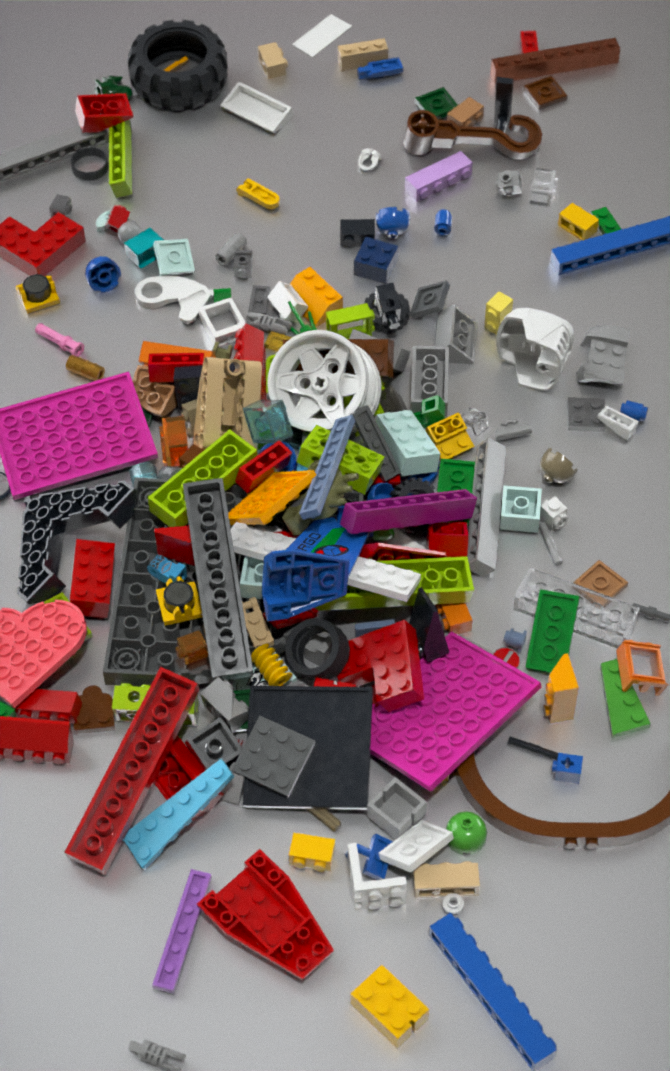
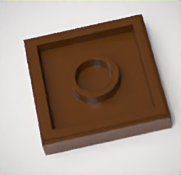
(545, 92)

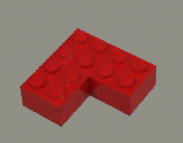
(40, 249)
(391, 661)

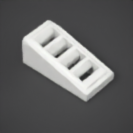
(622, 425)

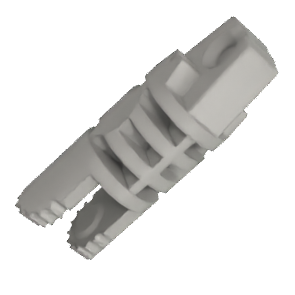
(268, 323)
(156, 1054)

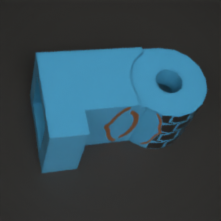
(165, 569)

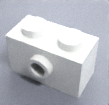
(279, 300)

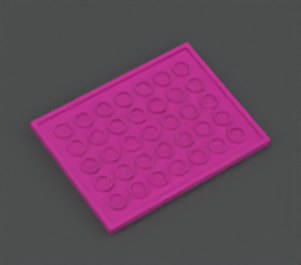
(73, 435)
(462, 706)

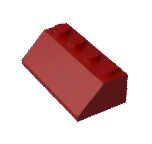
(36, 740)
(178, 771)

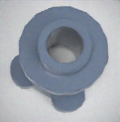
(515, 639)

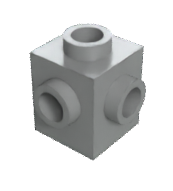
(509, 182)

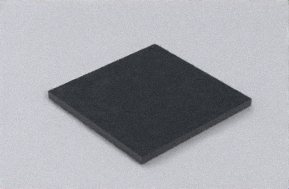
(340, 760)

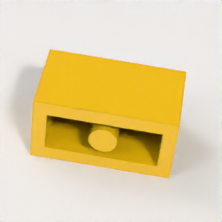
(578, 222)
(312, 852)

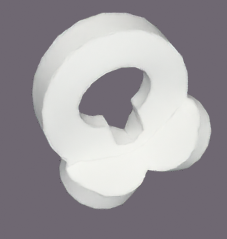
(375, 159)

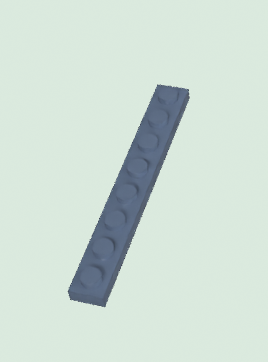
(327, 467)

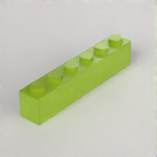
(120, 159)

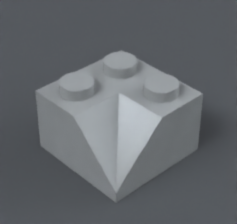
(220, 702)

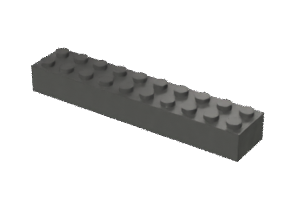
(217, 580)

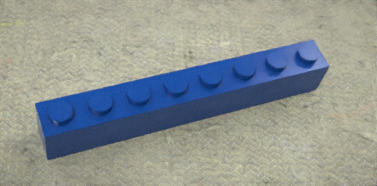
(611, 246)
(492, 992)

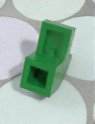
(432, 411)

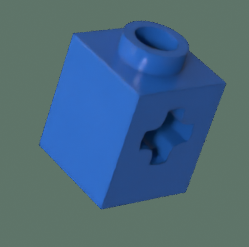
(567, 768)

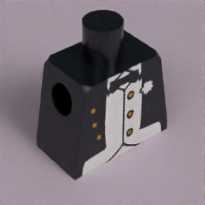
(387, 305)

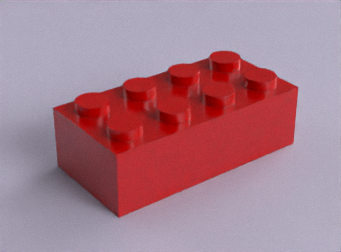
(92, 577)

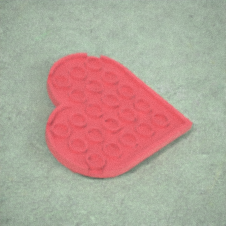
(36, 645)

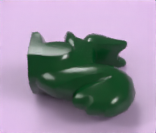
(112, 85)

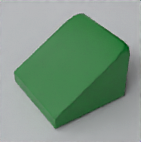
(221, 294)

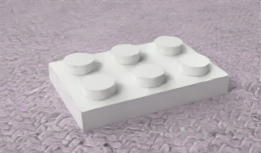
(416, 846)

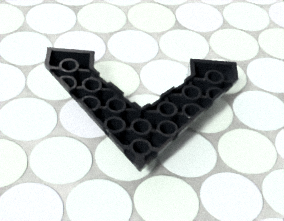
(54, 514)

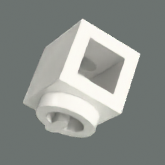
(553, 513)

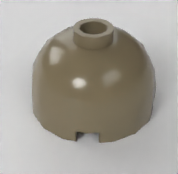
(556, 467)

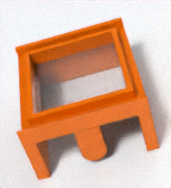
(641, 665)

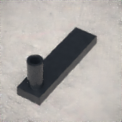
(503, 102)

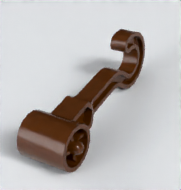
(426, 132)

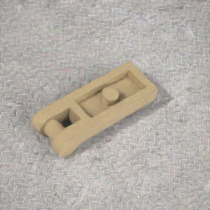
(256, 625)

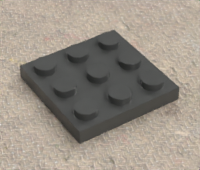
(273, 756)

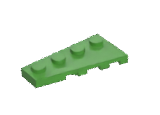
(624, 708)

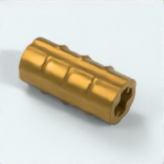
(85, 368)

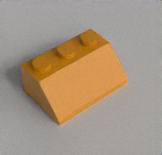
(317, 295)
(561, 692)

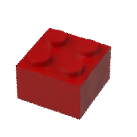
(448, 538)

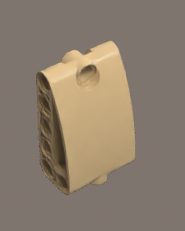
(222, 399)

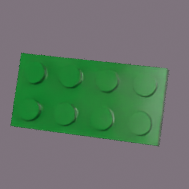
(456, 476)
(552, 629)

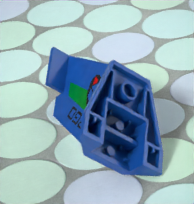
(311, 568)

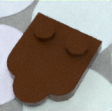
(95, 712)

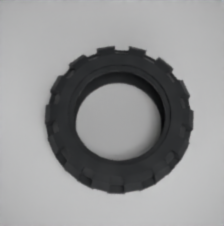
(182, 88)

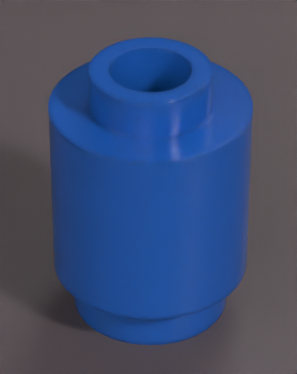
(443, 222)
(634, 410)

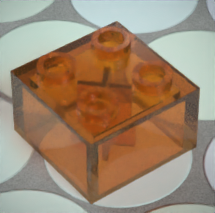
(174, 441)

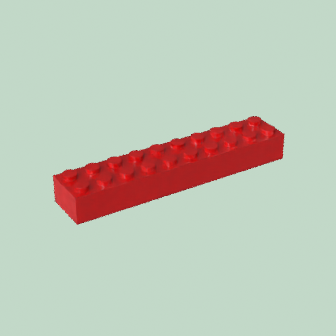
(132, 771)

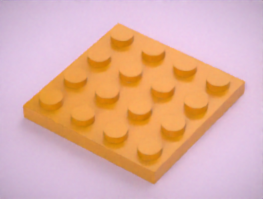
(270, 497)

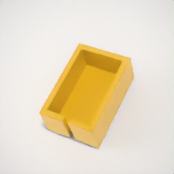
(389, 1006)

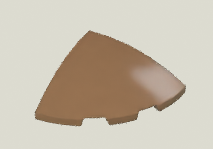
(153, 396)

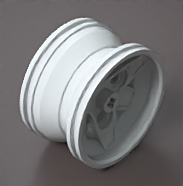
(324, 385)

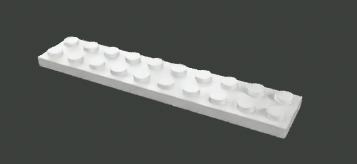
(365, 575)

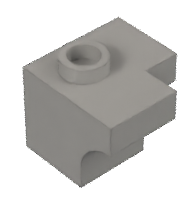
(318, 649)

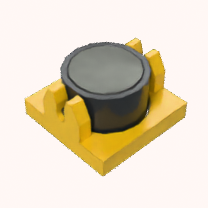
(37, 293)
(178, 600)

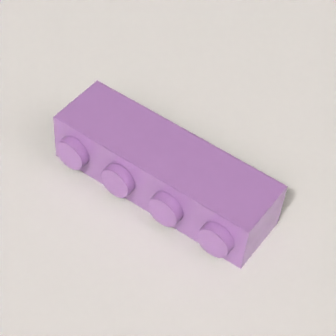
(438, 176)

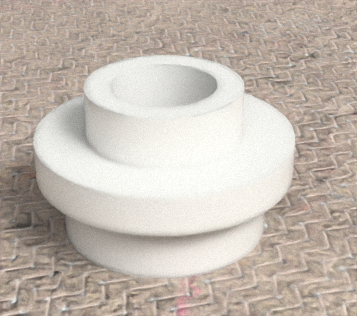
(454, 909)

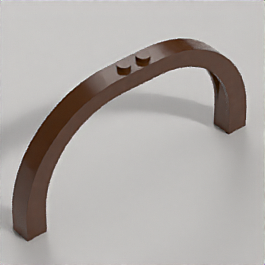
(557, 833)

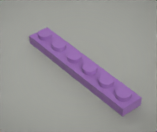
(181, 932)

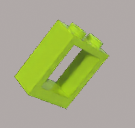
(349, 315)

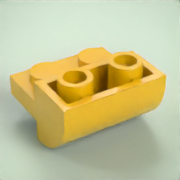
(450, 436)

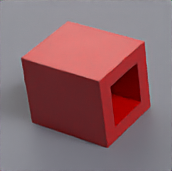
(117, 216)

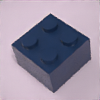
(376, 260)

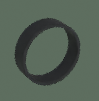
(89, 176)

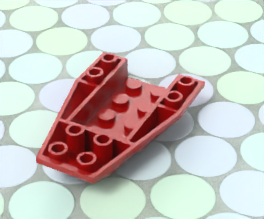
(269, 917)

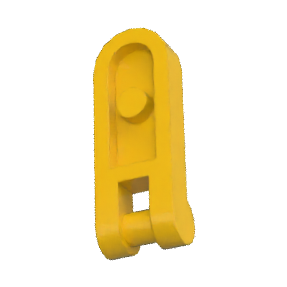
(258, 194)

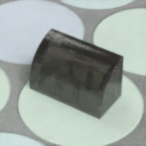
(391, 400)

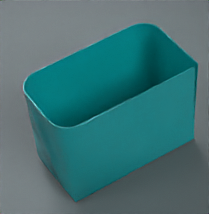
(142, 247)

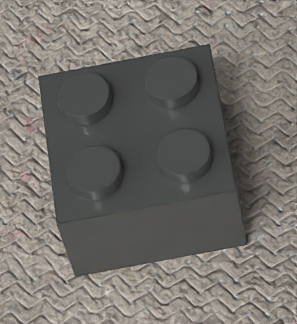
(213, 744)

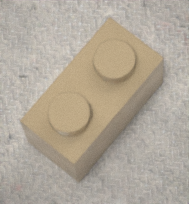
(272, 60)

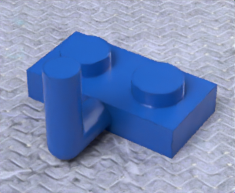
(373, 865)

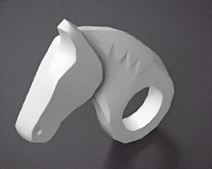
(187, 292)

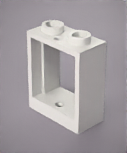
(217, 309)

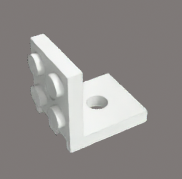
(376, 892)

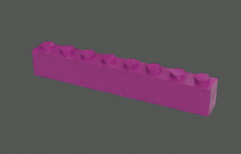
(408, 511)

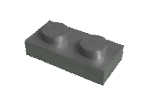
(259, 299)

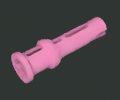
(65, 342)

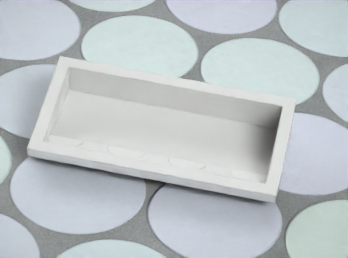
(257, 108)

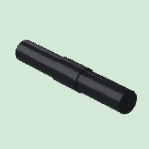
(533, 748)

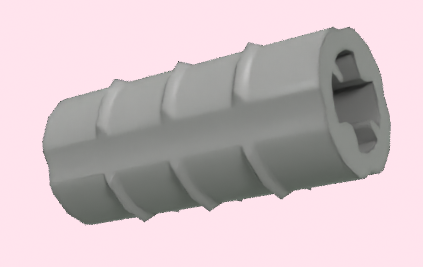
(227, 253)

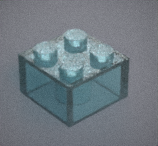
(268, 421)

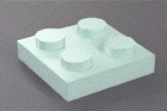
(174, 257)

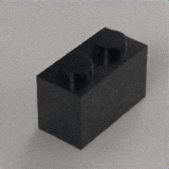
(355, 231)

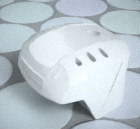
(535, 367)

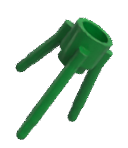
(304, 328)

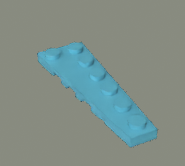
(164, 823)

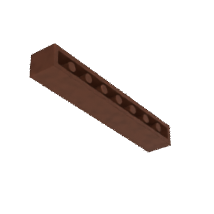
(556, 60)

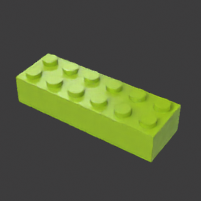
(217, 461)

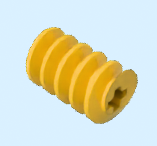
(270, 665)

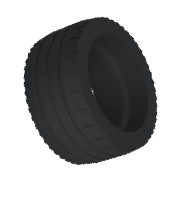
(300, 636)

